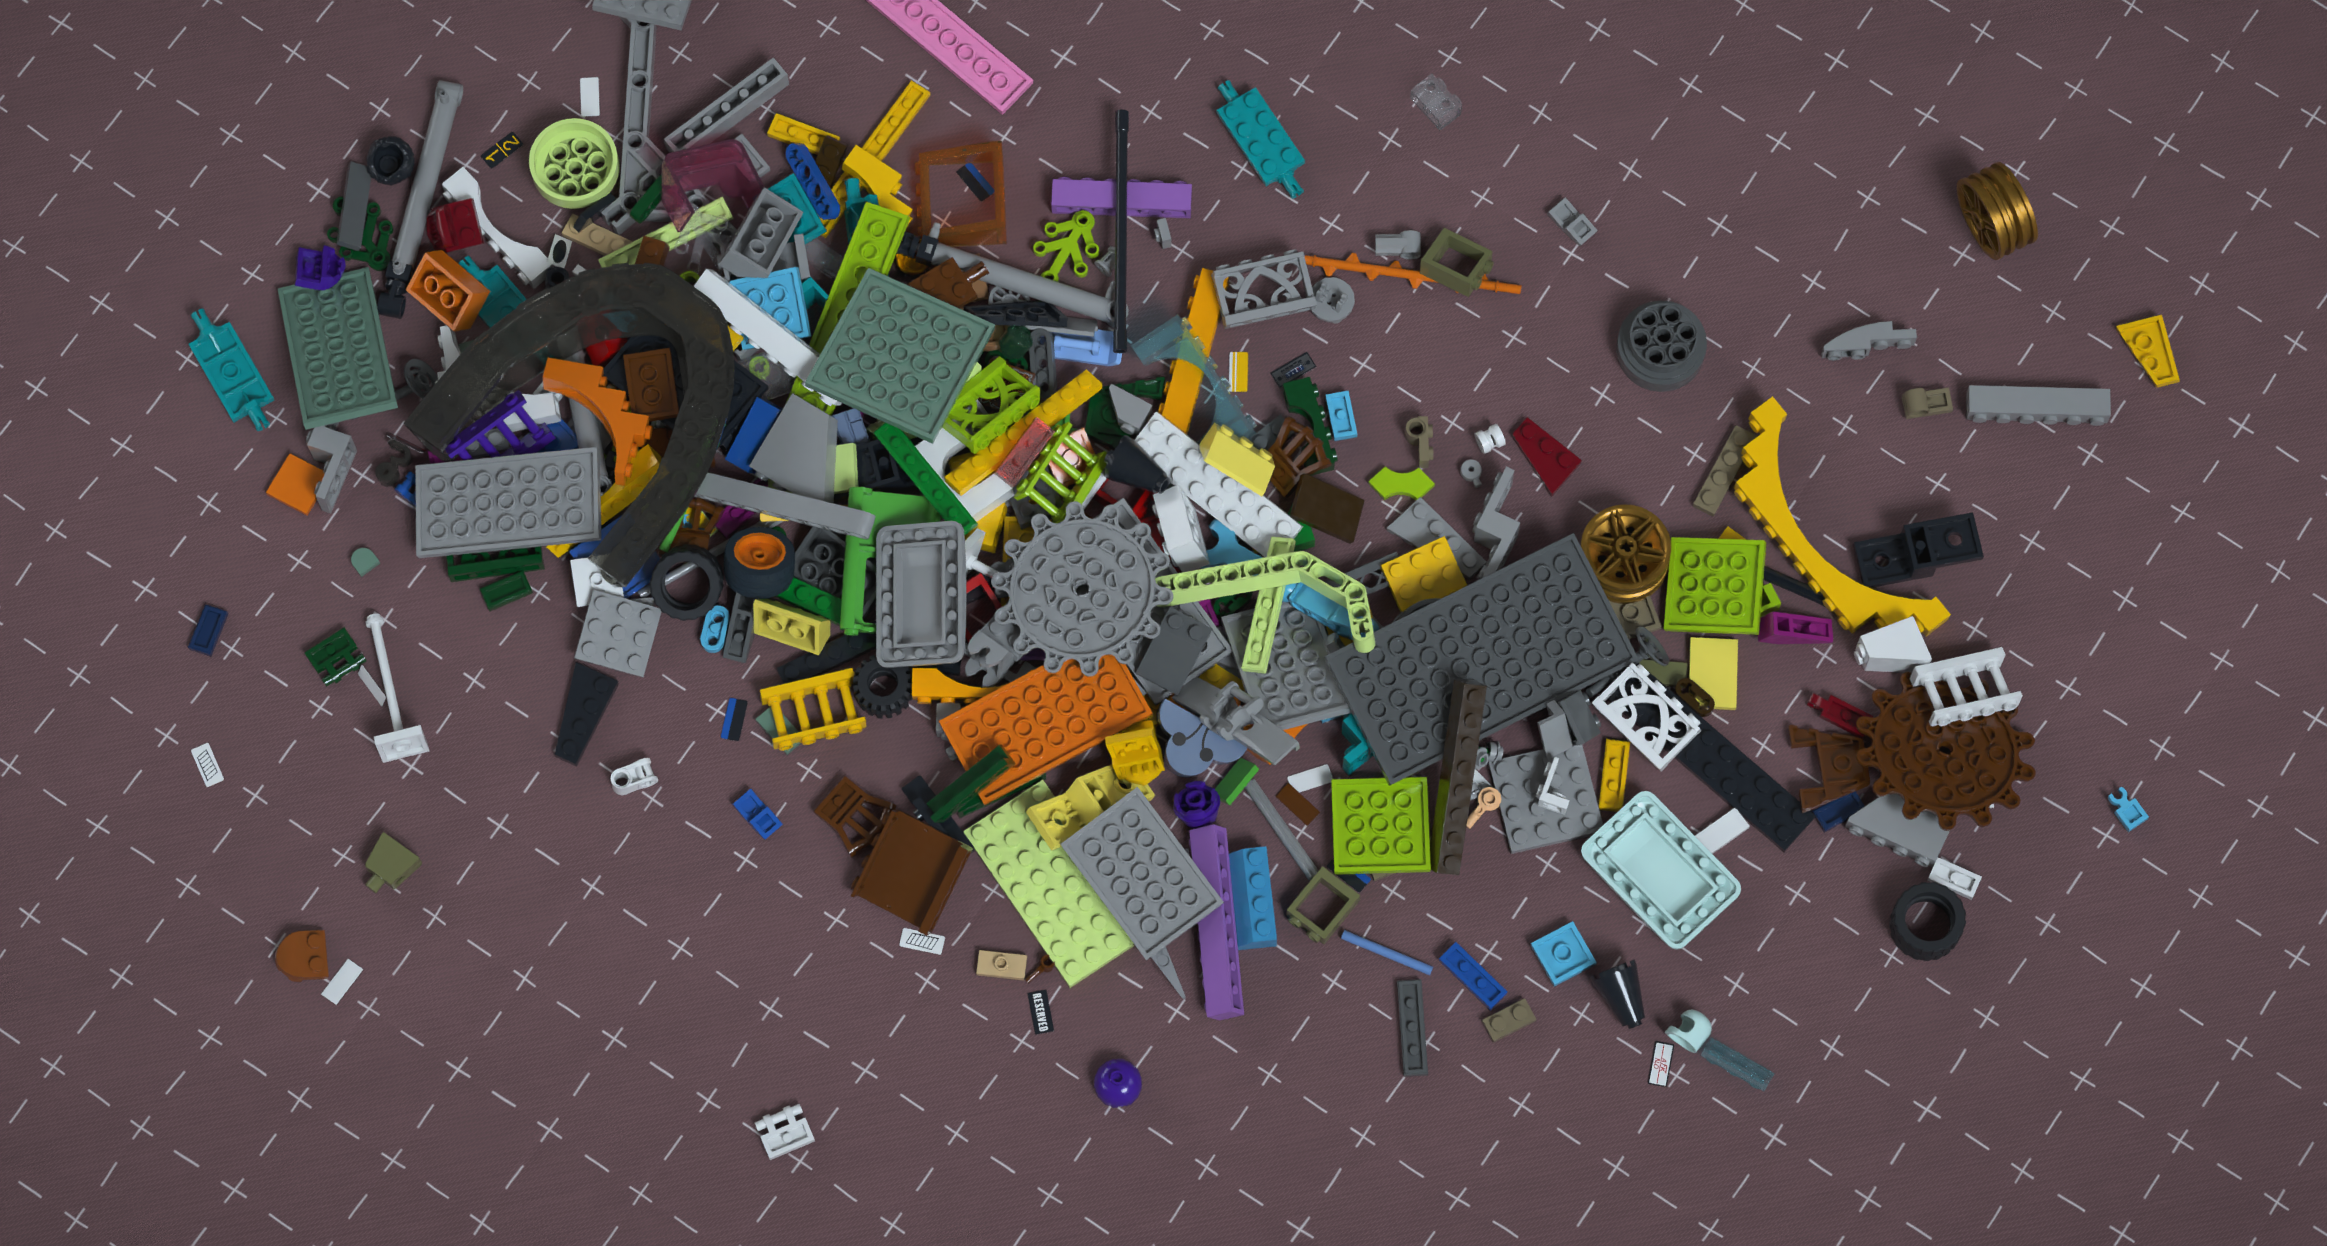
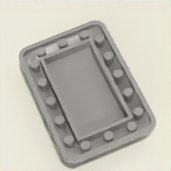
(920, 594)

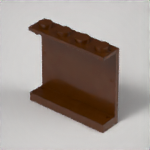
(911, 870)

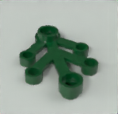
(380, 250)

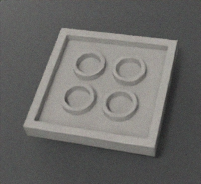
(618, 633)

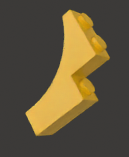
(876, 179)

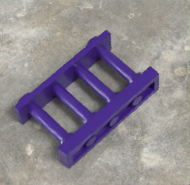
(532, 443)

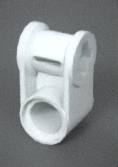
(635, 777)

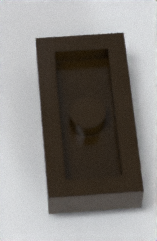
(830, 158)

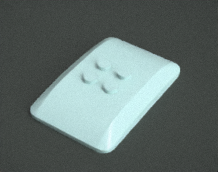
(1660, 870)

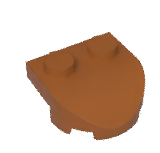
(303, 956)

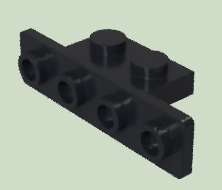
(919, 795)

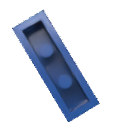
(753, 433)

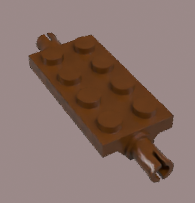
(950, 283)

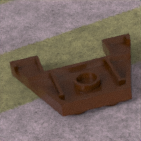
(1837, 765)

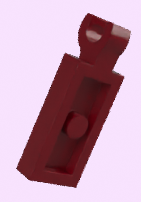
(1838, 713)

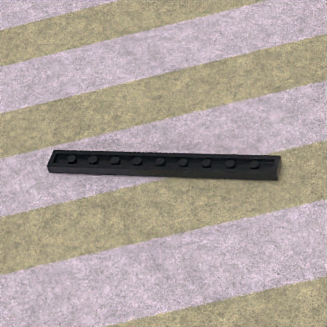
(846, 649)

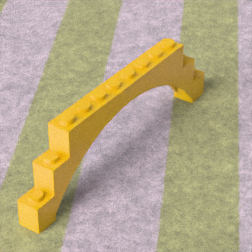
(1847, 598)

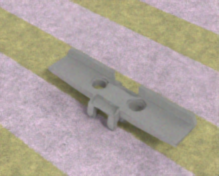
(1227, 719)

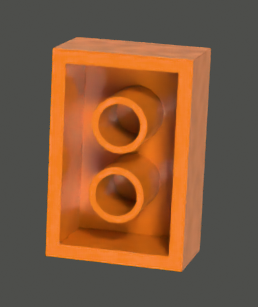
(447, 290)

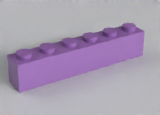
(1143, 198)

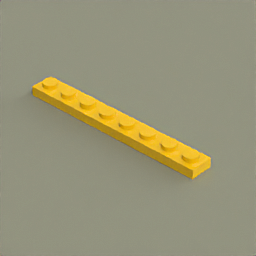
(1050, 412)

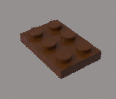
(652, 384)

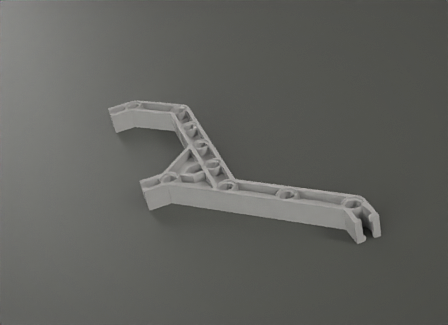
(644, 163)

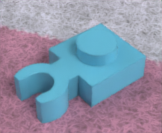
(2129, 812)

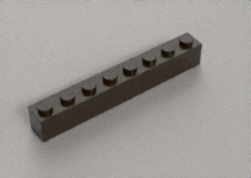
(1457, 776)

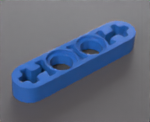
(799, 158)

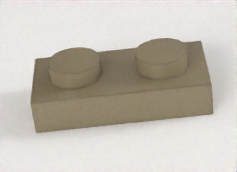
(1509, 1020)

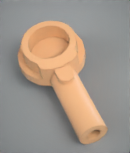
(1487, 800)

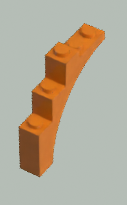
(588, 387)

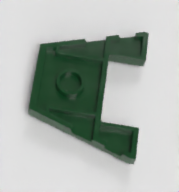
(1101, 418)

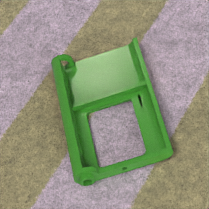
(889, 511)

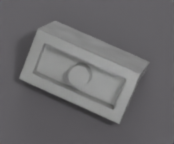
(1554, 731)

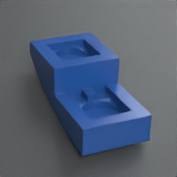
(757, 814)

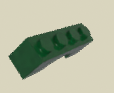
(1301, 399)

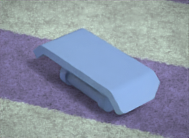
(1086, 349)

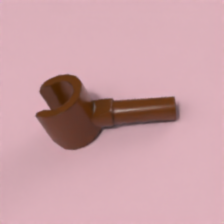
(1042, 968)

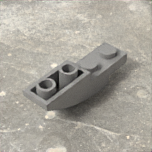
(1859, 341)

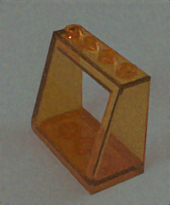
(973, 234)

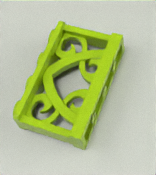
(990, 424)

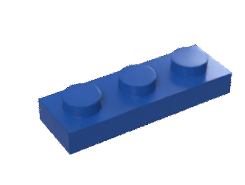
(1473, 976)

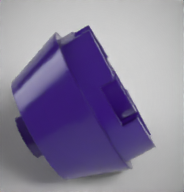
(1197, 805)

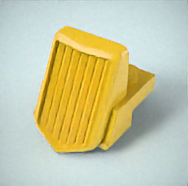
(1136, 753)

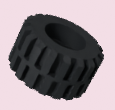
(877, 704)

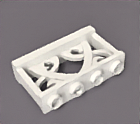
(1653, 748)

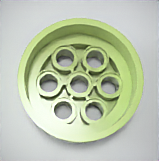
(566, 138)

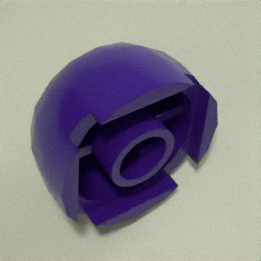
(1117, 1083)

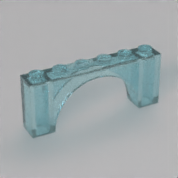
(1175, 341)

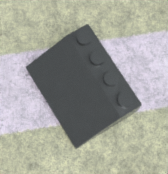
(821, 565)

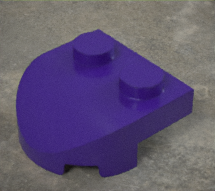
(318, 269)

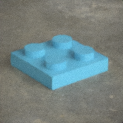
(1563, 953)

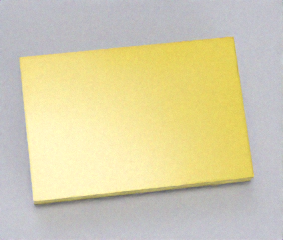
(1715, 670)

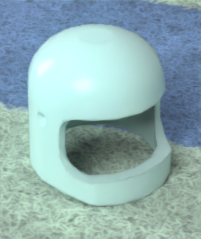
(1692, 1032)

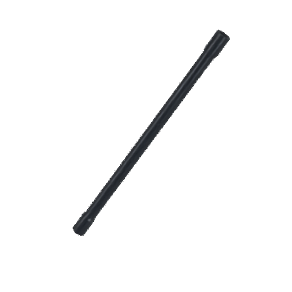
(1120, 331)

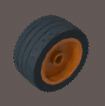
(759, 562)

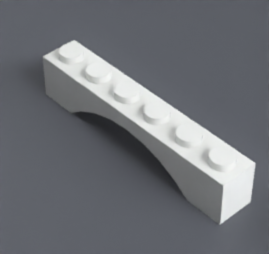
(527, 260)

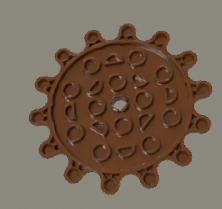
(1968, 780)

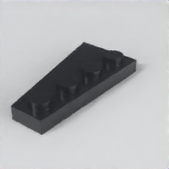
(1020, 313)
(585, 706)

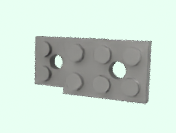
(337, 453)
(1494, 528)

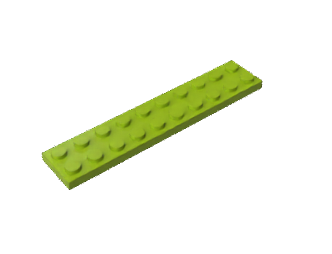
(872, 247)

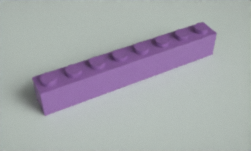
(1218, 929)

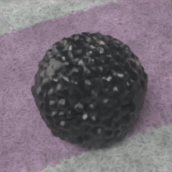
(390, 160)

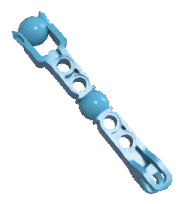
(1298, 594)

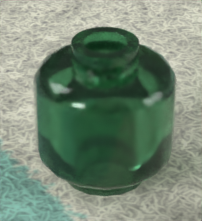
(1015, 342)

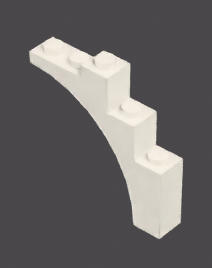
(540, 406)

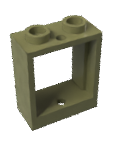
(1449, 277)
(1337, 887)

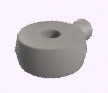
(1471, 476)

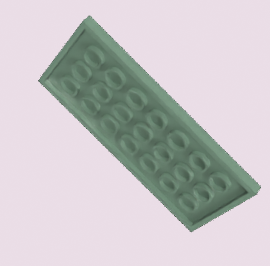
(337, 350)

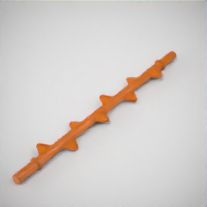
(1395, 270)

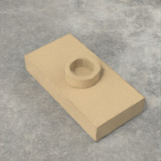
(1001, 965)

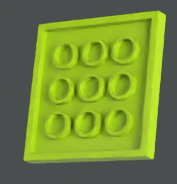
(1715, 585)
(1380, 826)

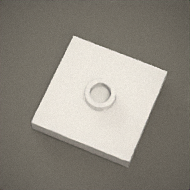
(589, 578)

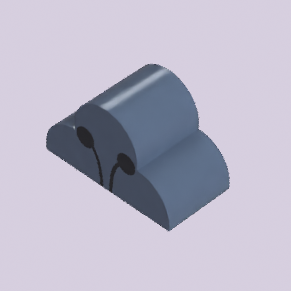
(1191, 744)

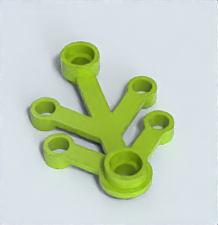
(1069, 244)

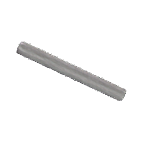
(1281, 829)

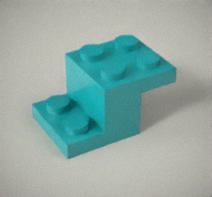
(1359, 751)

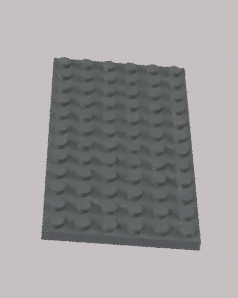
(1521, 632)

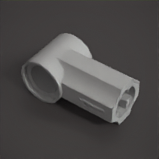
(1405, 244)

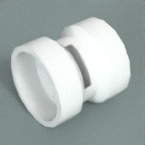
(1490, 438)

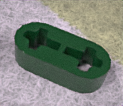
(1236, 605)

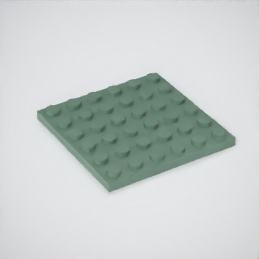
(900, 355)

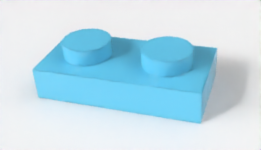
(1341, 415)

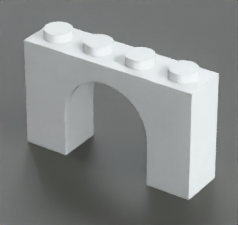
(979, 499)

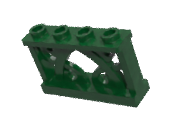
(489, 568)

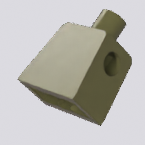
(390, 864)

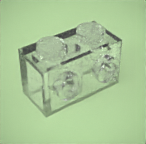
(1436, 101)

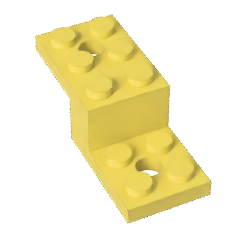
(1080, 804)

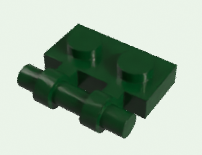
(332, 650)

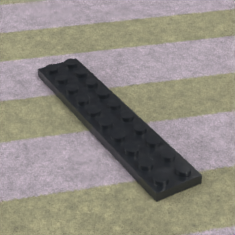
(1727, 772)

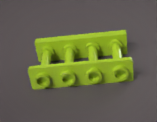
(1083, 480)

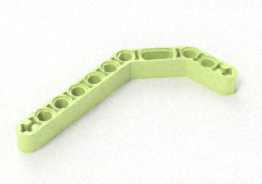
(1269, 578)

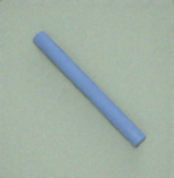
(1386, 952)

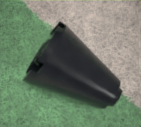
(1622, 993)

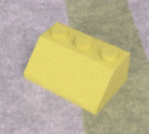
(1237, 458)
(790, 625)

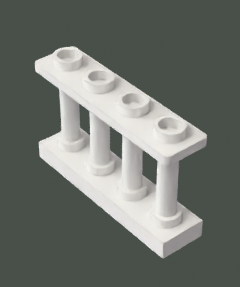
(1969, 666)

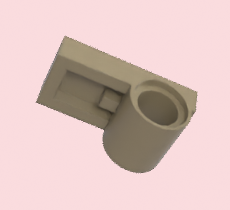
(1926, 403)
(1425, 451)

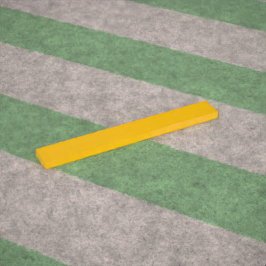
(883, 139)

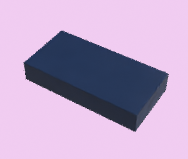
(208, 630)
(1837, 811)

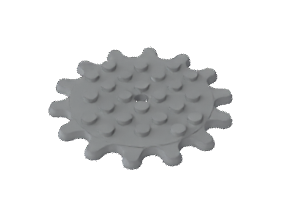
(1075, 554)

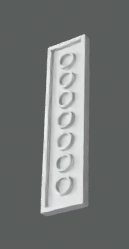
(1234, 505)

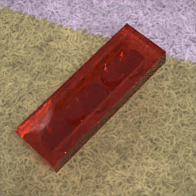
(1024, 452)

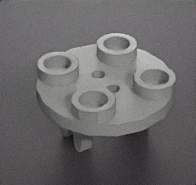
(1340, 305)

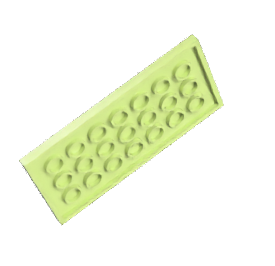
(1048, 889)

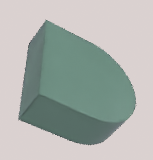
(364, 561)

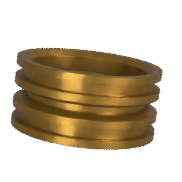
(1997, 210)
(1647, 529)

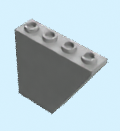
(800, 451)
(1886, 826)

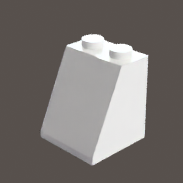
(1893, 648)

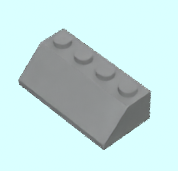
(761, 236)

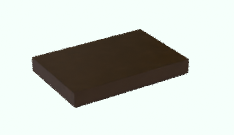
(1327, 508)

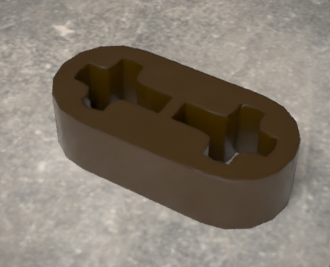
(1698, 693)

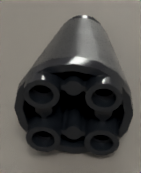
(1135, 467)

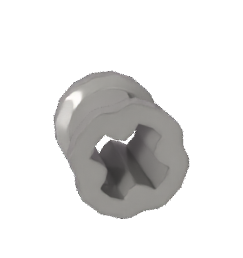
(1107, 262)

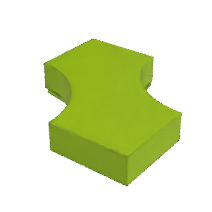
(1412, 484)

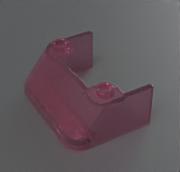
(704, 166)

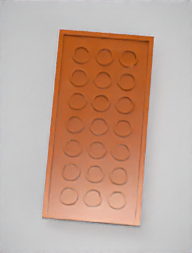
(1045, 720)

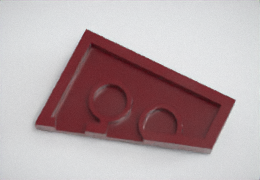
(1547, 456)

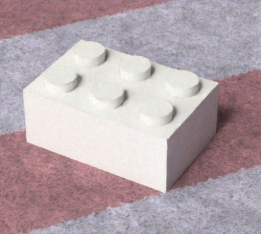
(1180, 529)

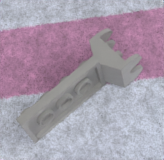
(992, 651)

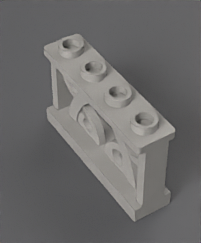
(1244, 315)

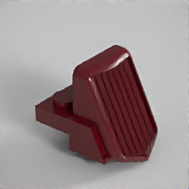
(454, 226)

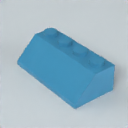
(1252, 898)

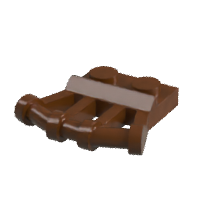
(1287, 470)
(695, 536)
(843, 804)

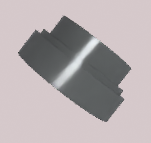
(1670, 372)

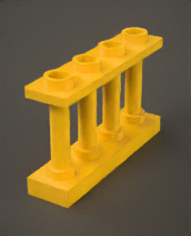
(819, 686)

